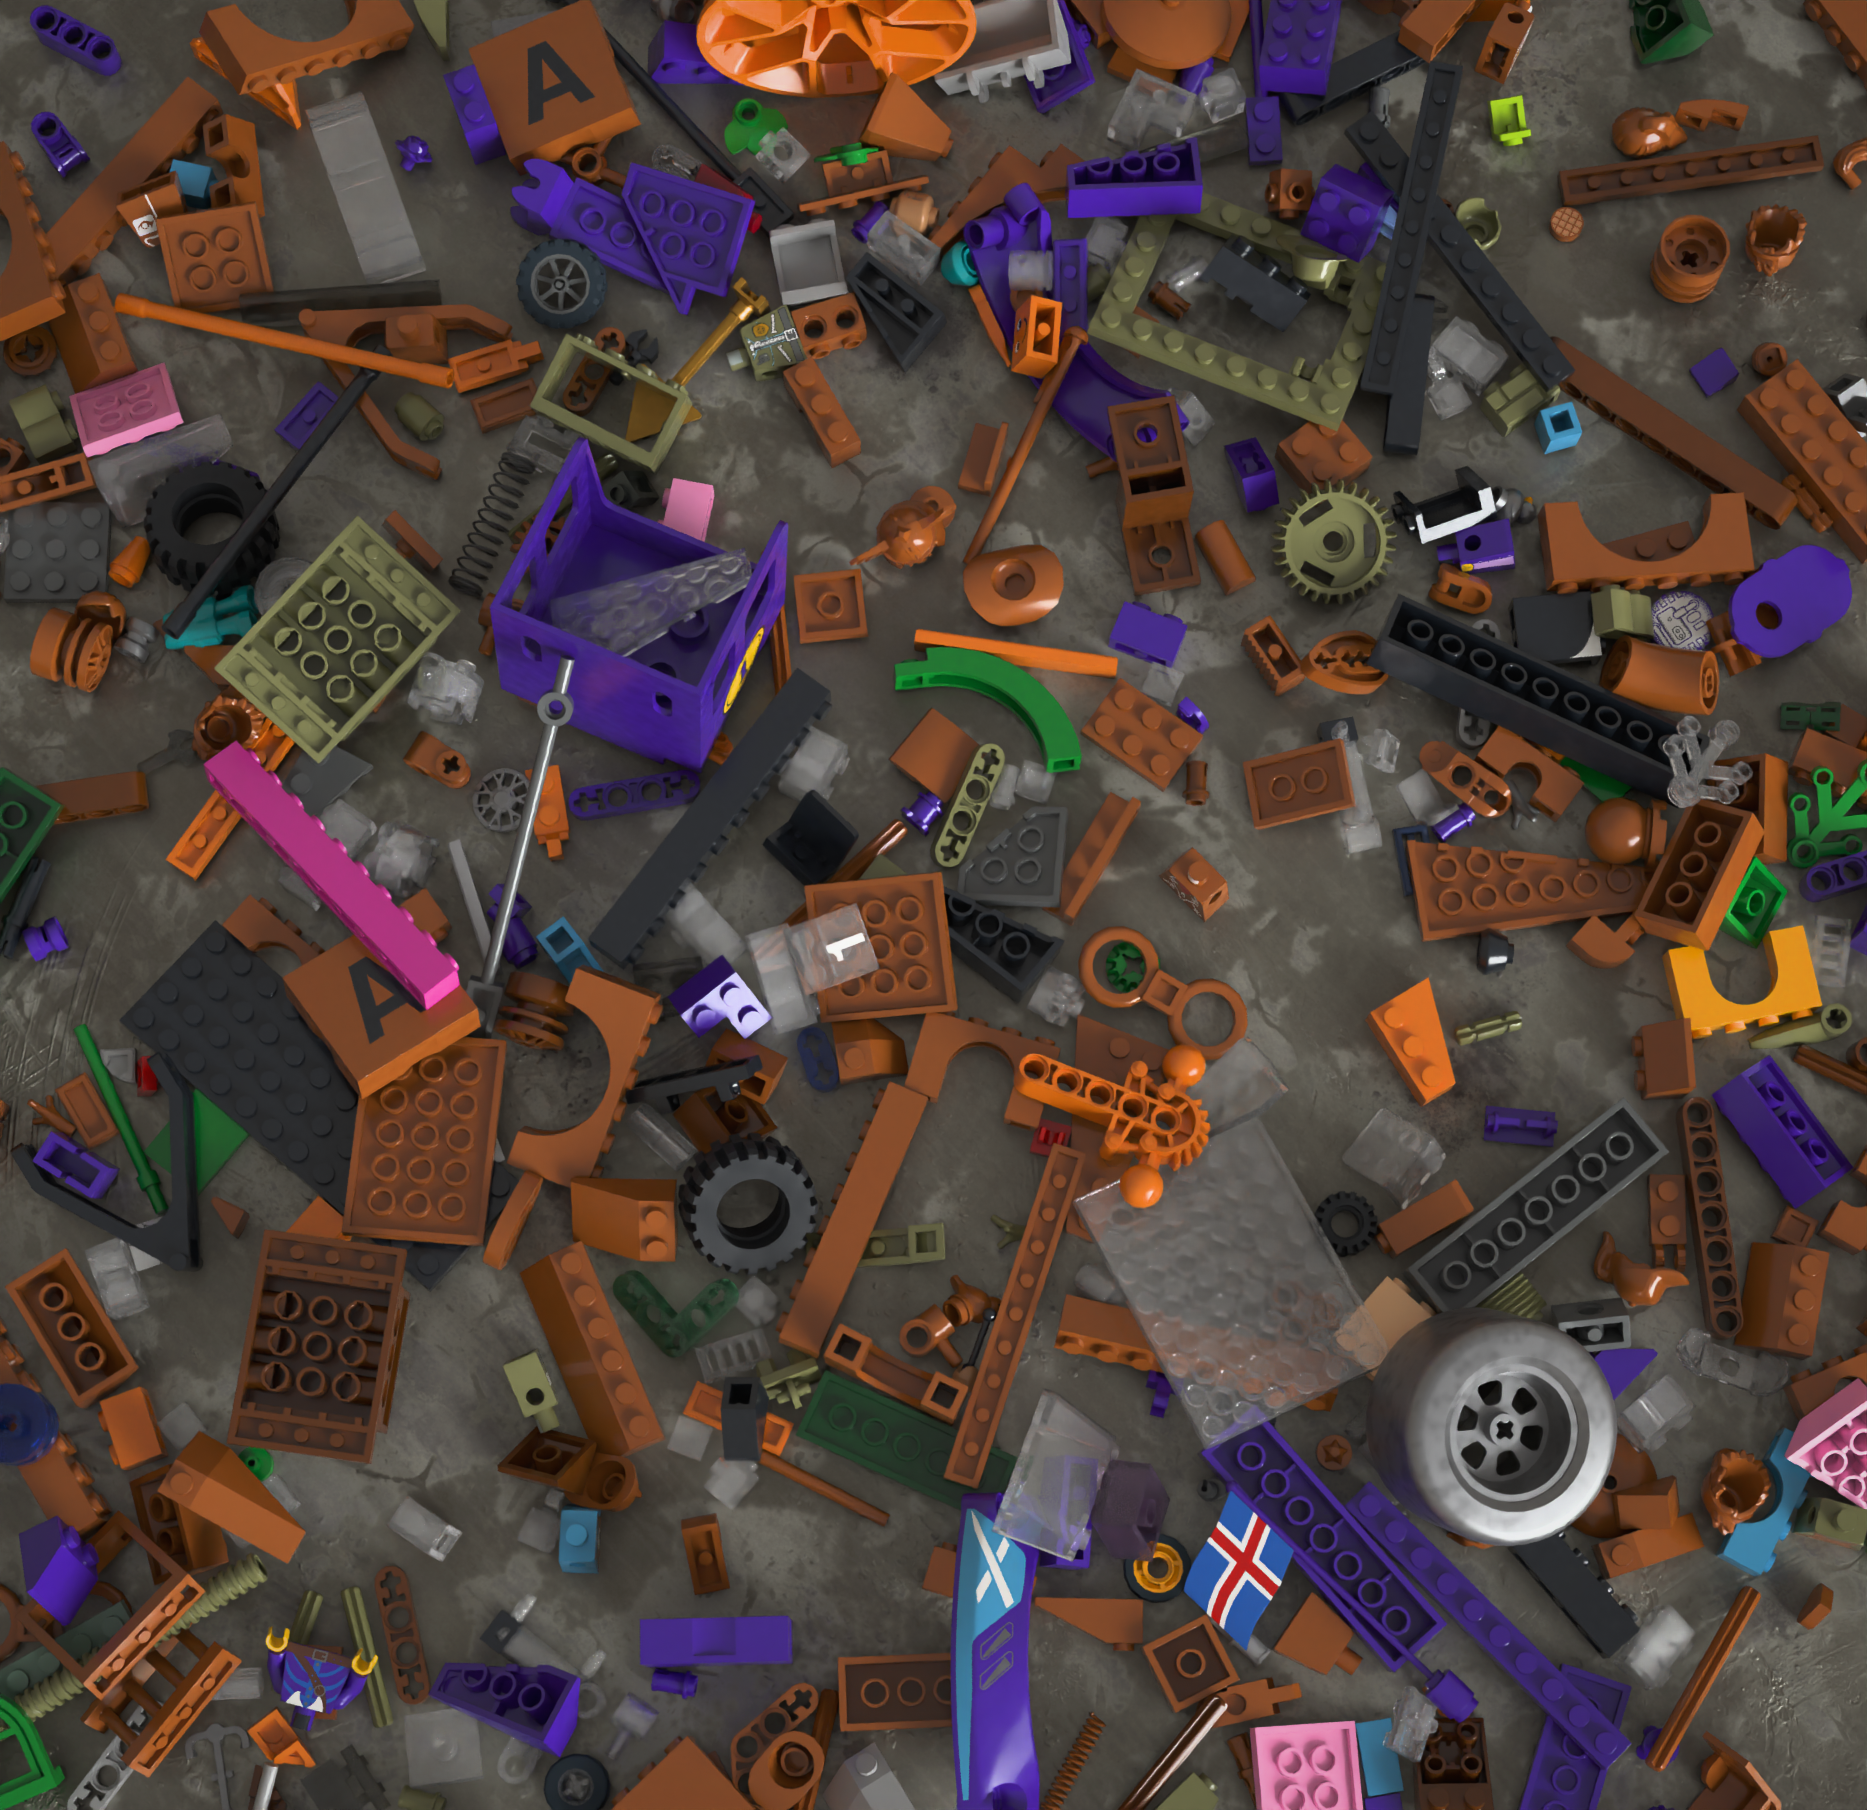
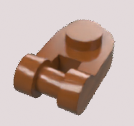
(1473, 595)

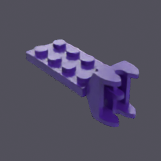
(586, 215)

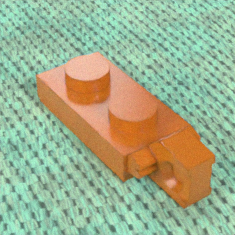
(493, 363)
(551, 819)

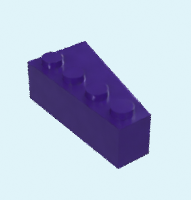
(1137, 183)

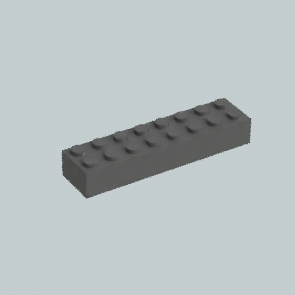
(1536, 1210)

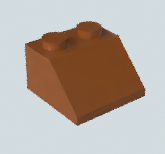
(1664, 1060)

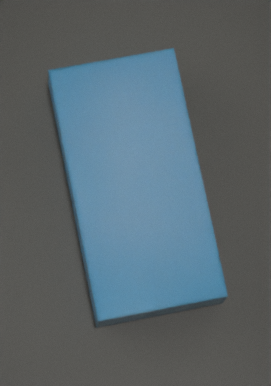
(1378, 1763)

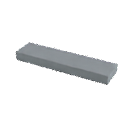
(471, 898)

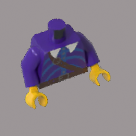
(313, 1677)

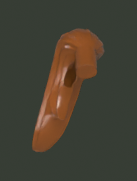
(1847, 158)

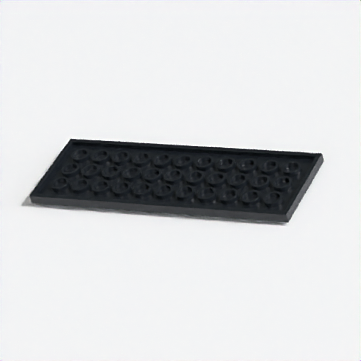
(261, 1064)

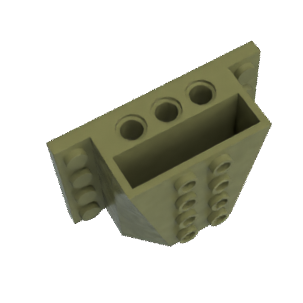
(338, 640)

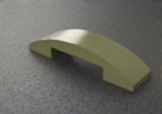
(898, 1245)

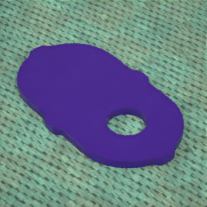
(1806, 590)

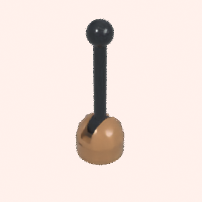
(967, 1372)

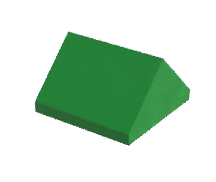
(1753, 905)

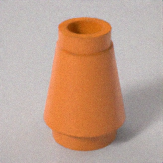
(130, 563)

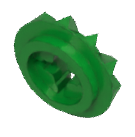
(1117, 965)

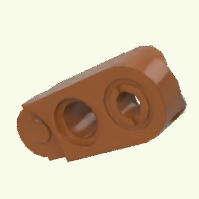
(1443, 761)
(1253, 1700)

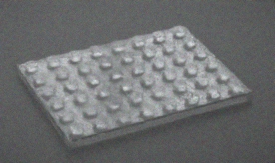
(1235, 1286)

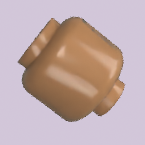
(916, 210)

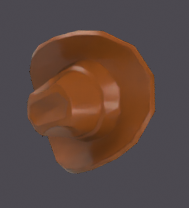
(1014, 584)

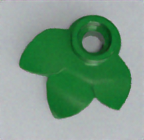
(748, 133)
(849, 154)

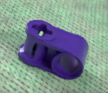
(61, 146)

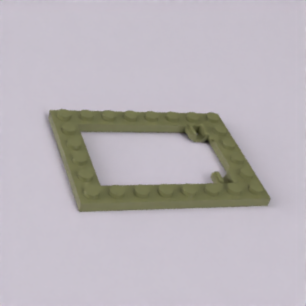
(1330, 384)

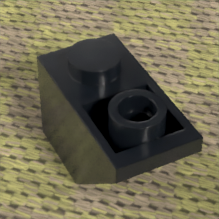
(743, 1418)

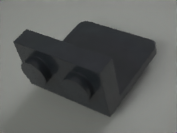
(812, 840)

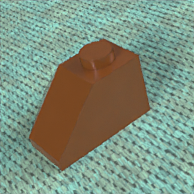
(868, 1051)

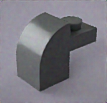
(1850, 397)

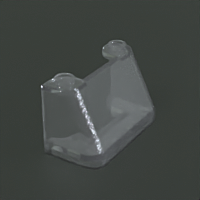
(1056, 1479)

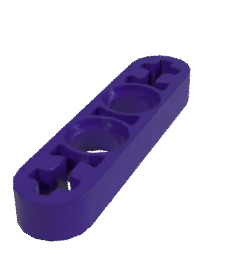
(634, 789)

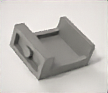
(807, 263)

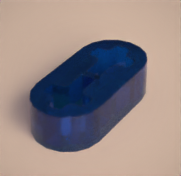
(826, 1057)

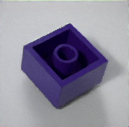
(1347, 213)

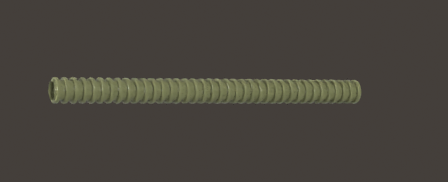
(217, 1591)

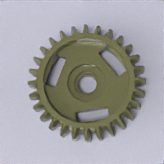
(1347, 562)

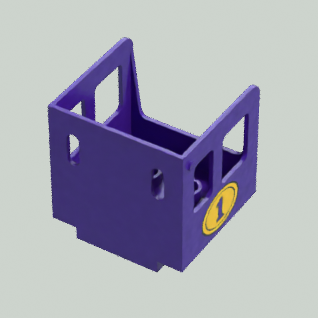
(674, 690)

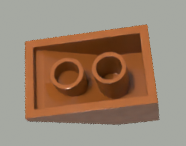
(627, 1216)

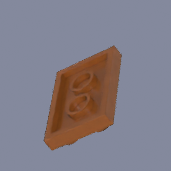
(1141, 734)
(1299, 784)

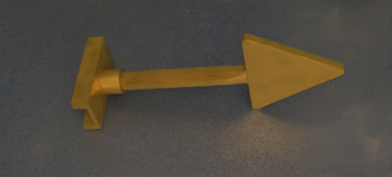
(652, 409)

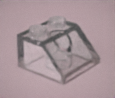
(1655, 1648)

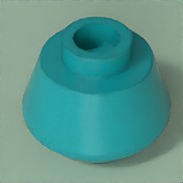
(958, 266)

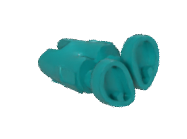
(209, 626)

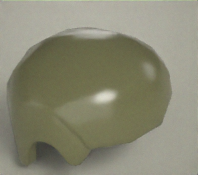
(1479, 221)

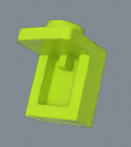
(1508, 120)

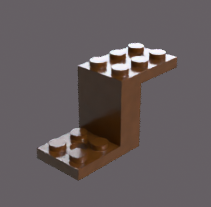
(1154, 495)

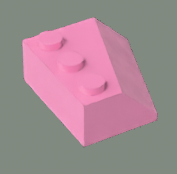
(1834, 1443)

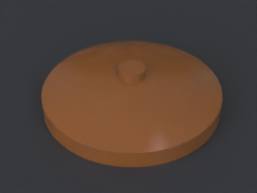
(1168, 31)

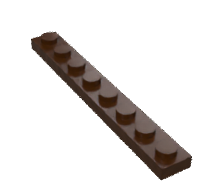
(1690, 170)

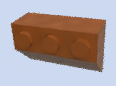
(91, 336)
(1767, 799)
(1782, 1299)
(179, 1532)

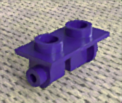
(1519, 1126)

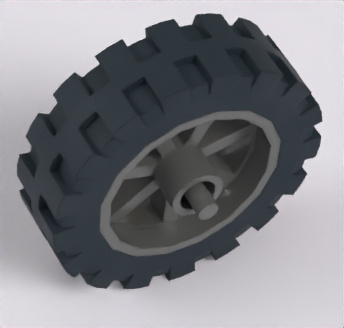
(535, 303)

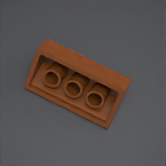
(73, 1329)

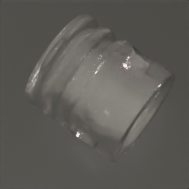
(1030, 270)

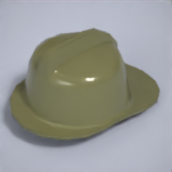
(1311, 260)

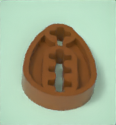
(1335, 654)
(512, 1221)

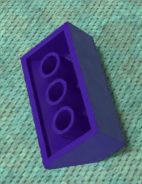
(1781, 1131)

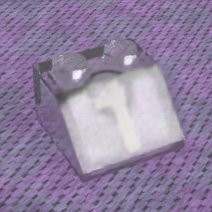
(831, 949)

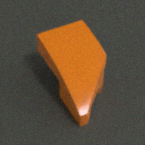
(280, 1740)

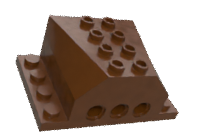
(320, 1347)

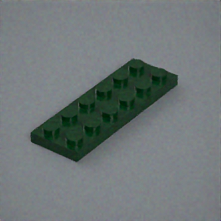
(893, 1440)

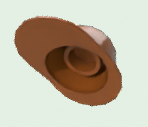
(610, 1484)
(786, 1771)

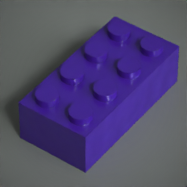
(1299, 46)

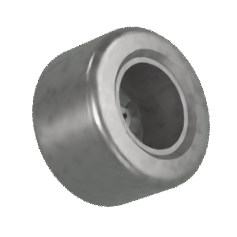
(1557, 1444)

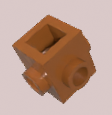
(1289, 192)

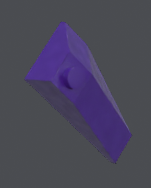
(524, 1702)

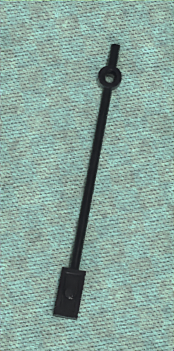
(767, 203)

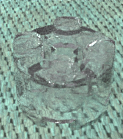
(446, 689)
(401, 858)

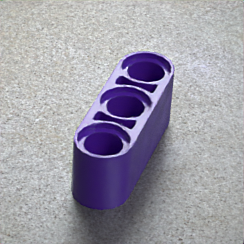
(65, 30)
(1834, 878)

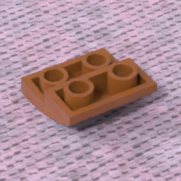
(935, 754)

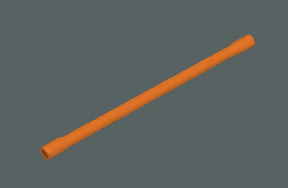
(423, 372)

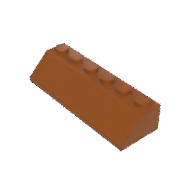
(591, 1352)

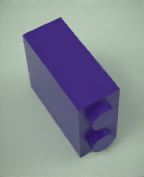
(474, 114)

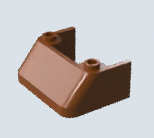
(1732, 1782)

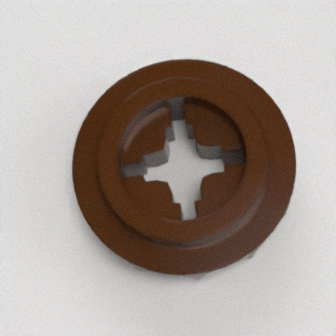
(17, 345)

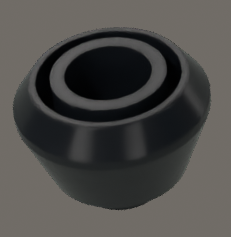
(1493, 952)

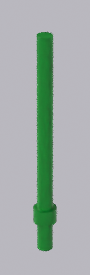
(148, 1178)

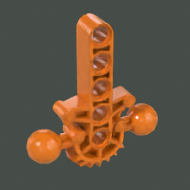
(1182, 1067)

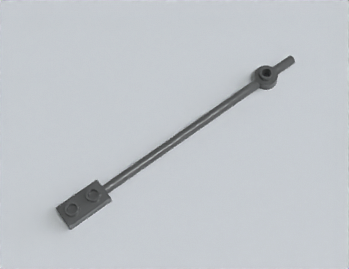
(484, 990)

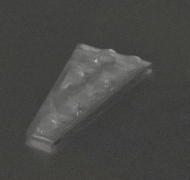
(643, 607)

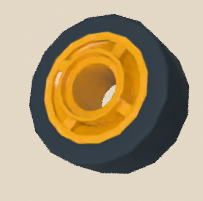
(1164, 1588)

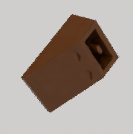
(1454, 1768)

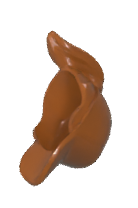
(1633, 1281)

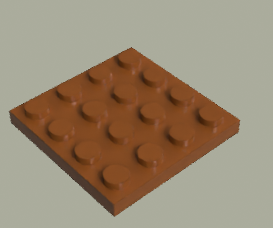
(910, 941)

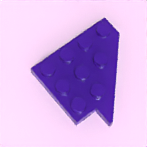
(688, 230)

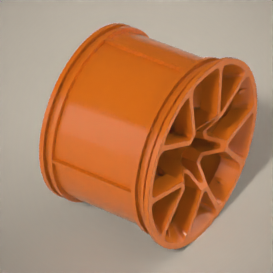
(833, 44)

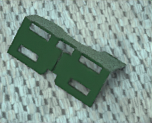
(1817, 716)

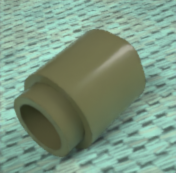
(419, 416)

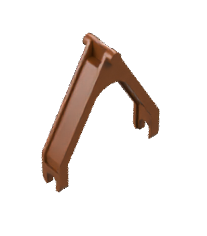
(351, 326)

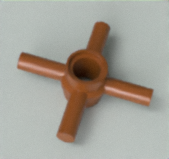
(601, 171)

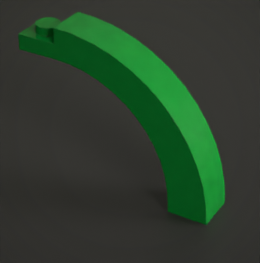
(1006, 685)

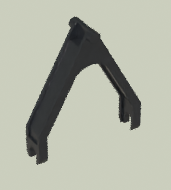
(176, 1235)

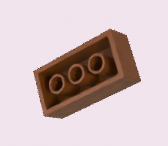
(1699, 873)
(895, 1692)

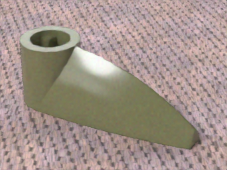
(1804, 1030)

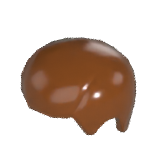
(102, 608)

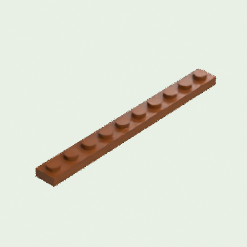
(1014, 1316)

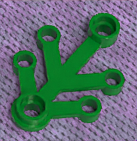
(1829, 819)

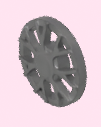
(502, 799)

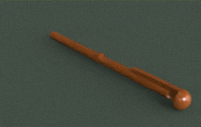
(1073, 338)

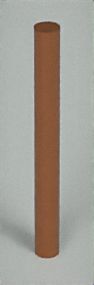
(824, 1488)

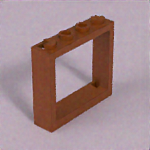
(140, 1631)

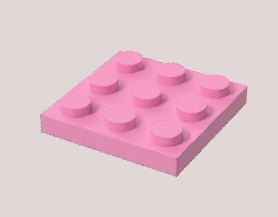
(125, 410)
(1306, 1767)

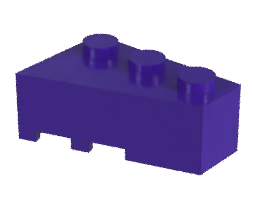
(677, 58)

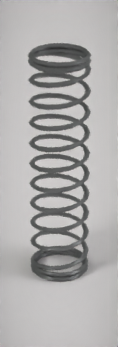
(520, 464)

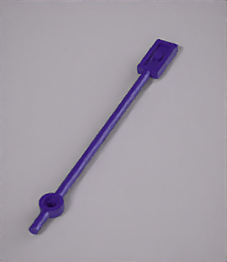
(1261, 111)

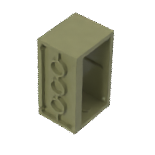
(543, 405)

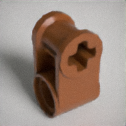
(433, 759)

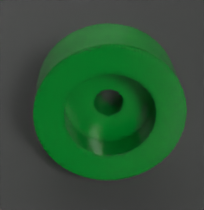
(263, 1462)

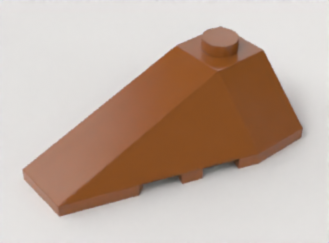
(226, 1492)

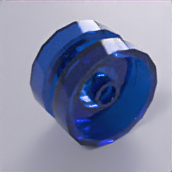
(35, 1427)

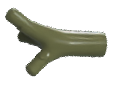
(1014, 1231)

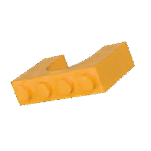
(1791, 989)

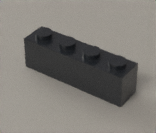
(1578, 1592)

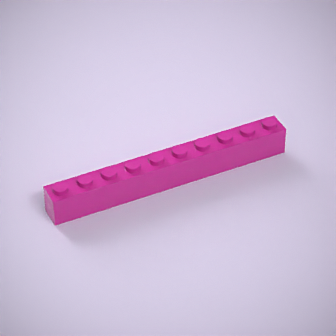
(332, 874)

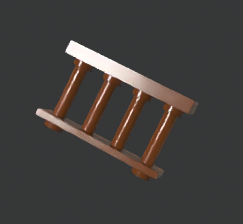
(177, 1713)

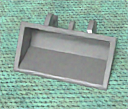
(1008, 43)

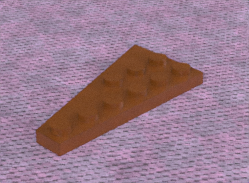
(1109, 1056)

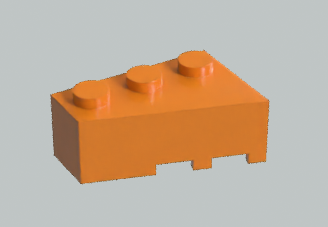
(1415, 1041)

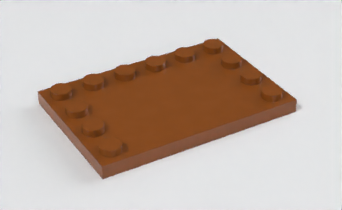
(428, 1149)

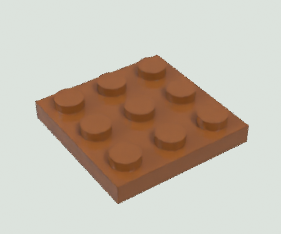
(214, 256)

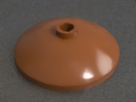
(1627, 1471)

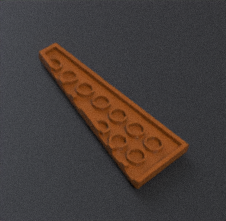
(1478, 889)

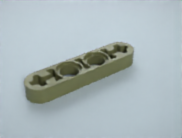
(962, 802)

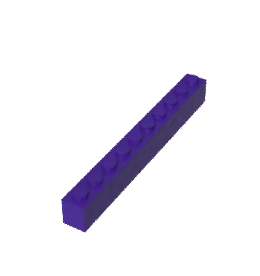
(1487, 1627)

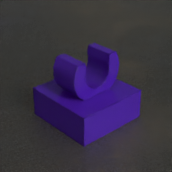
(520, 907)

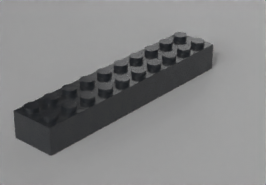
(1527, 696)

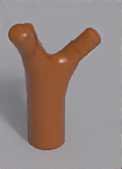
(1101, 466)
(51, 1116)

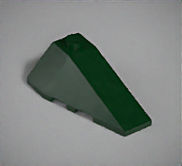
(1668, 28)

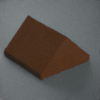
(551, 1460)

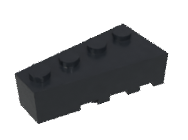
(998, 947)

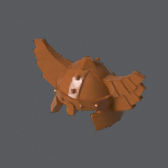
(908, 534)

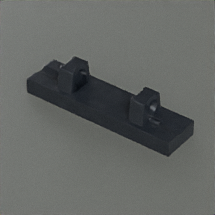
(667, 1087)

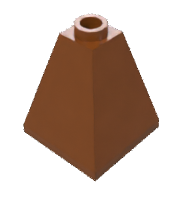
(905, 125)

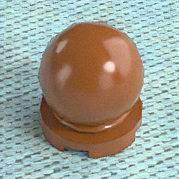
(1624, 831)

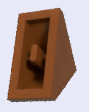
(1648, 1505)

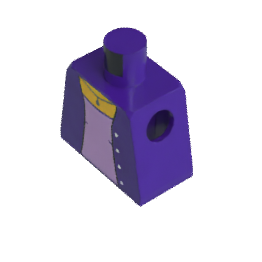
(1491, 544)

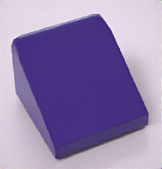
(1714, 372)

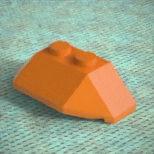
(278, 98)

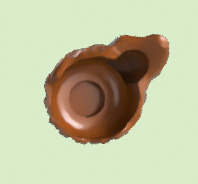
(1646, 132)

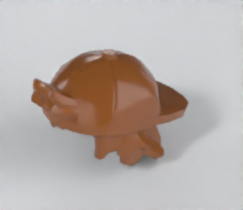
(1773, 237)
(226, 720)
(1734, 1488)

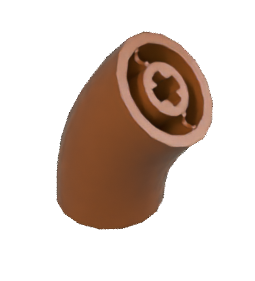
(1662, 676)

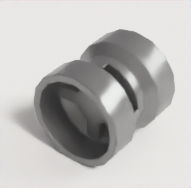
(135, 642)

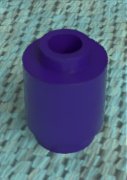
(519, 944)

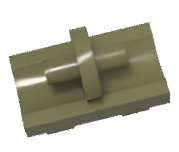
(790, 1381)

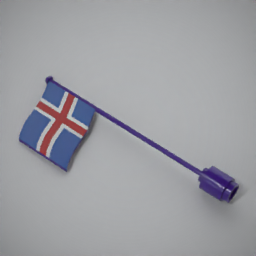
(1243, 1570)

